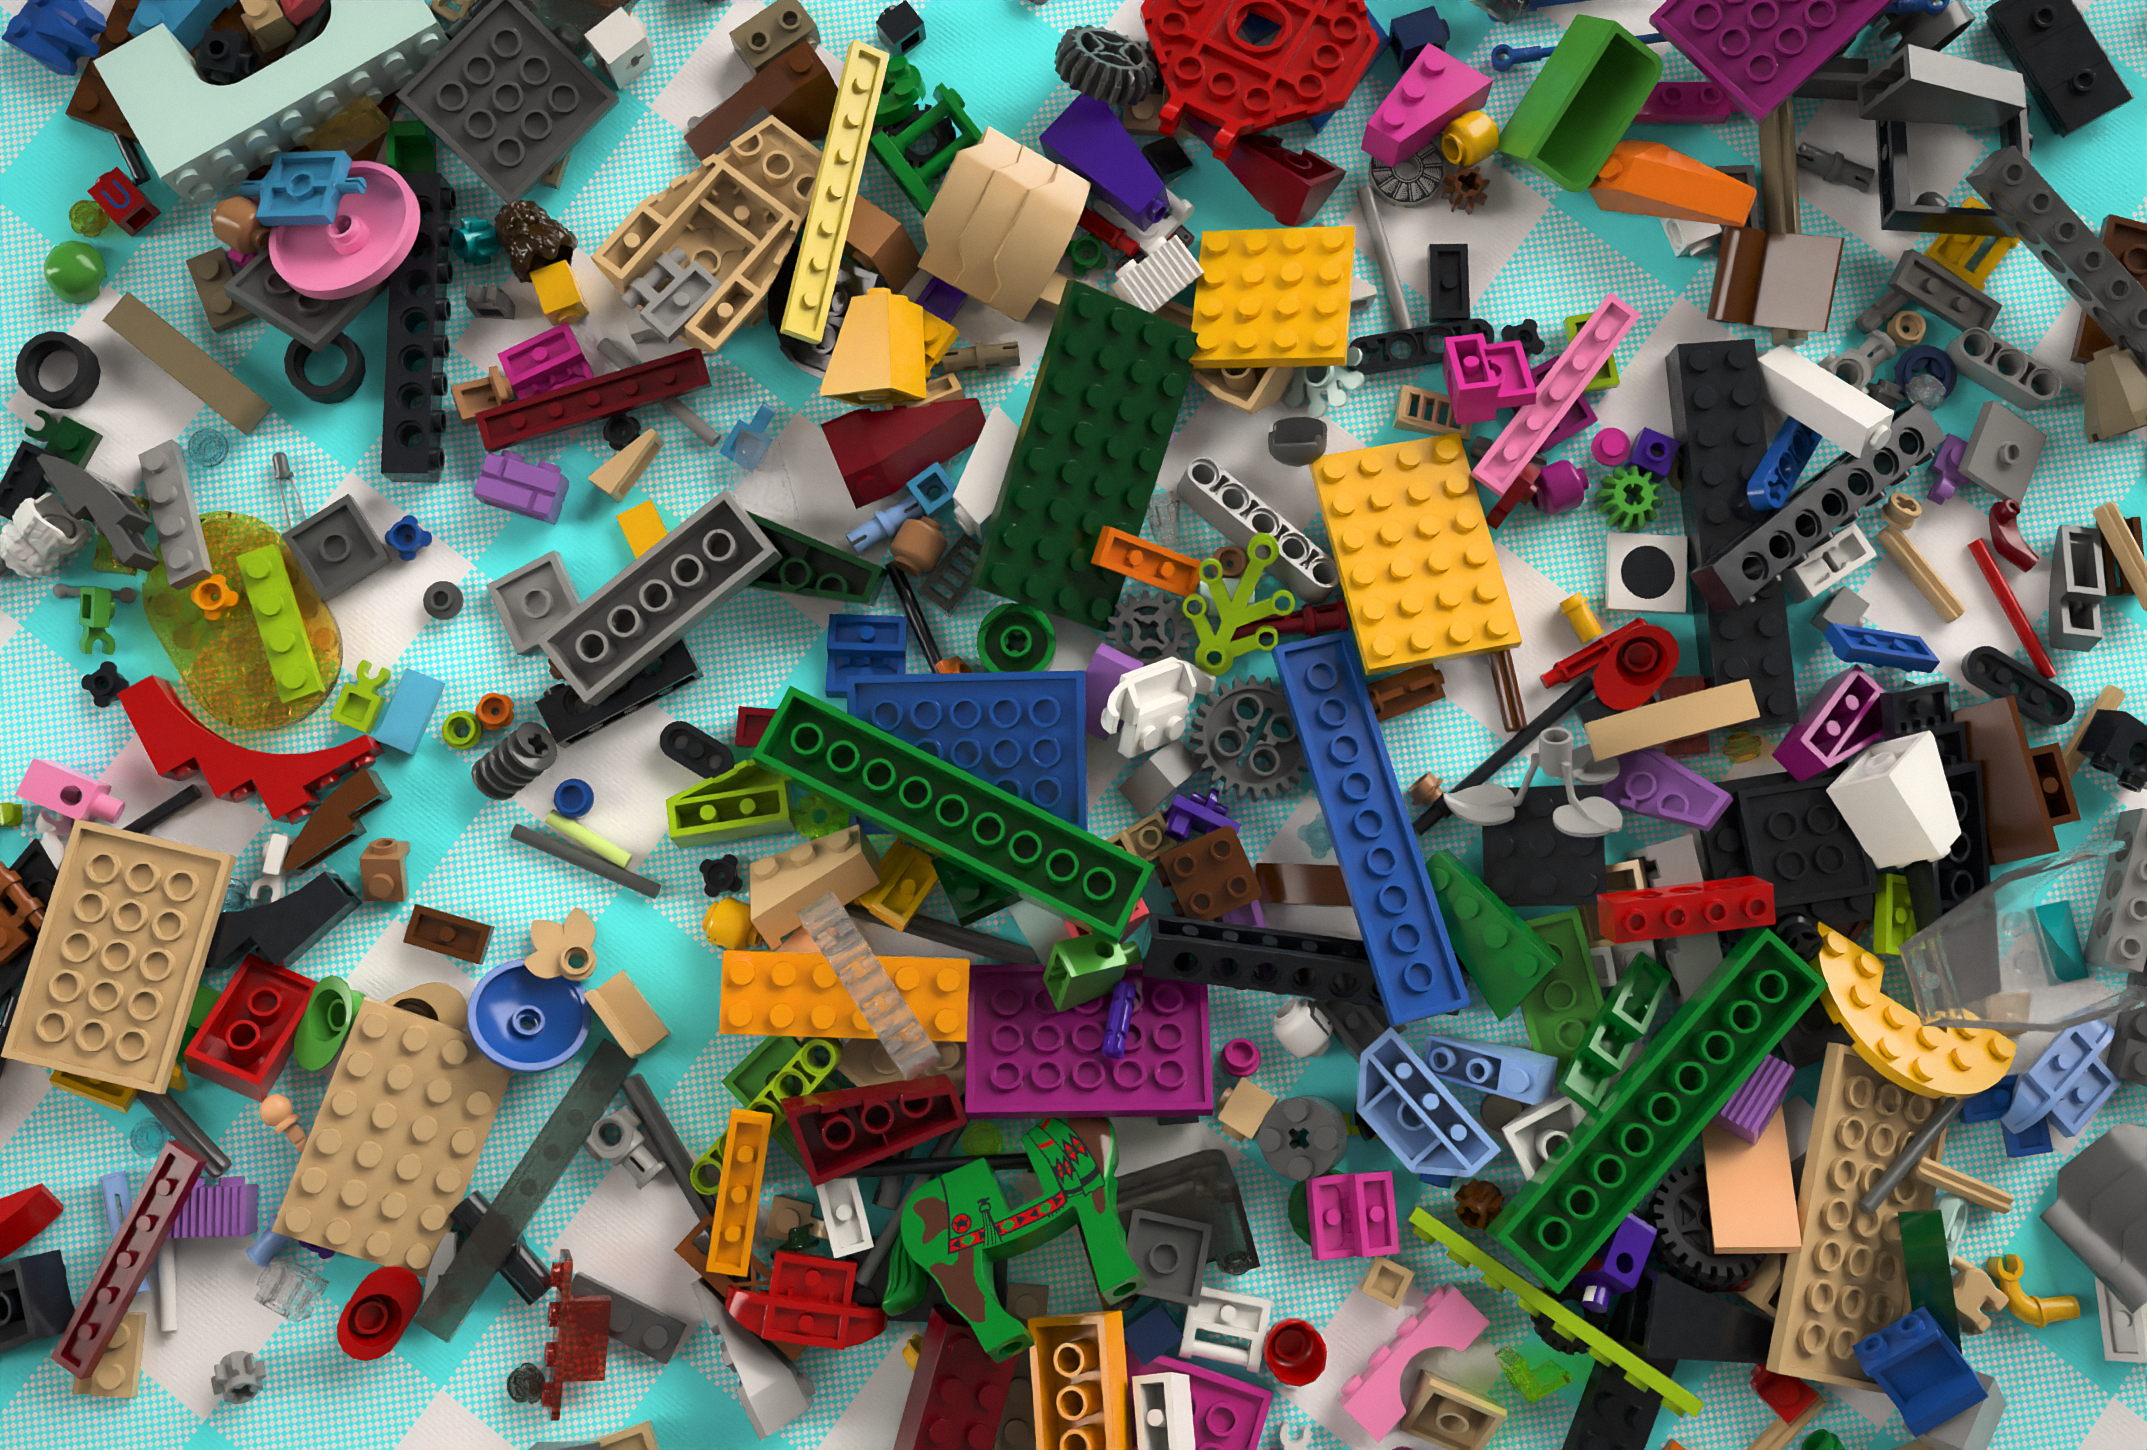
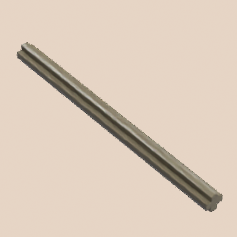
(1781, 189)

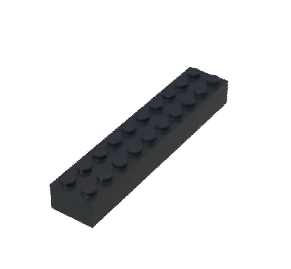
(1722, 443)

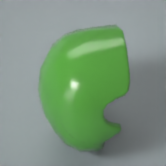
(75, 271)

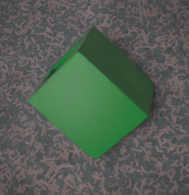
(411, 147)

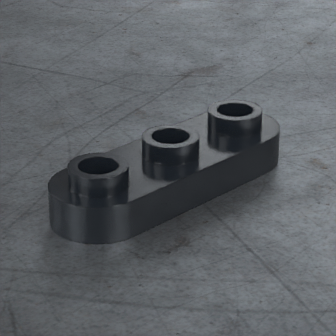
(2033, 687)

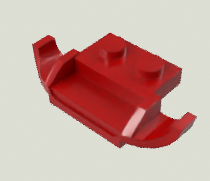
(807, 1304)

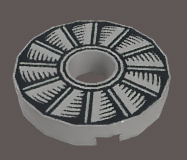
(1409, 191)

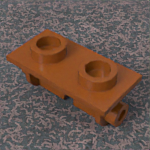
(1406, 691)

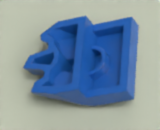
(56, 33)

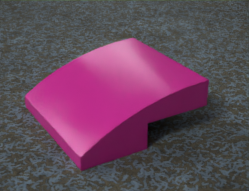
(545, 362)
(1352, 1215)

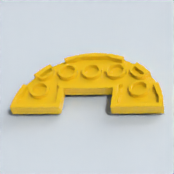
(1891, 1037)

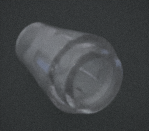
(1164, 519)

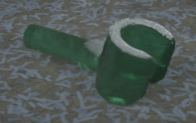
(797, 1240)

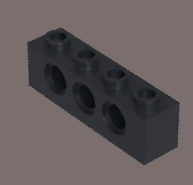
(570, 727)

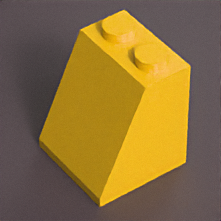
(878, 352)

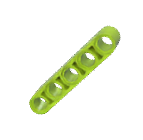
(801, 1065)

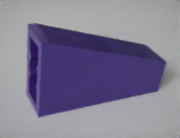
(1100, 150)

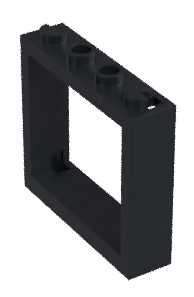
(1894, 188)

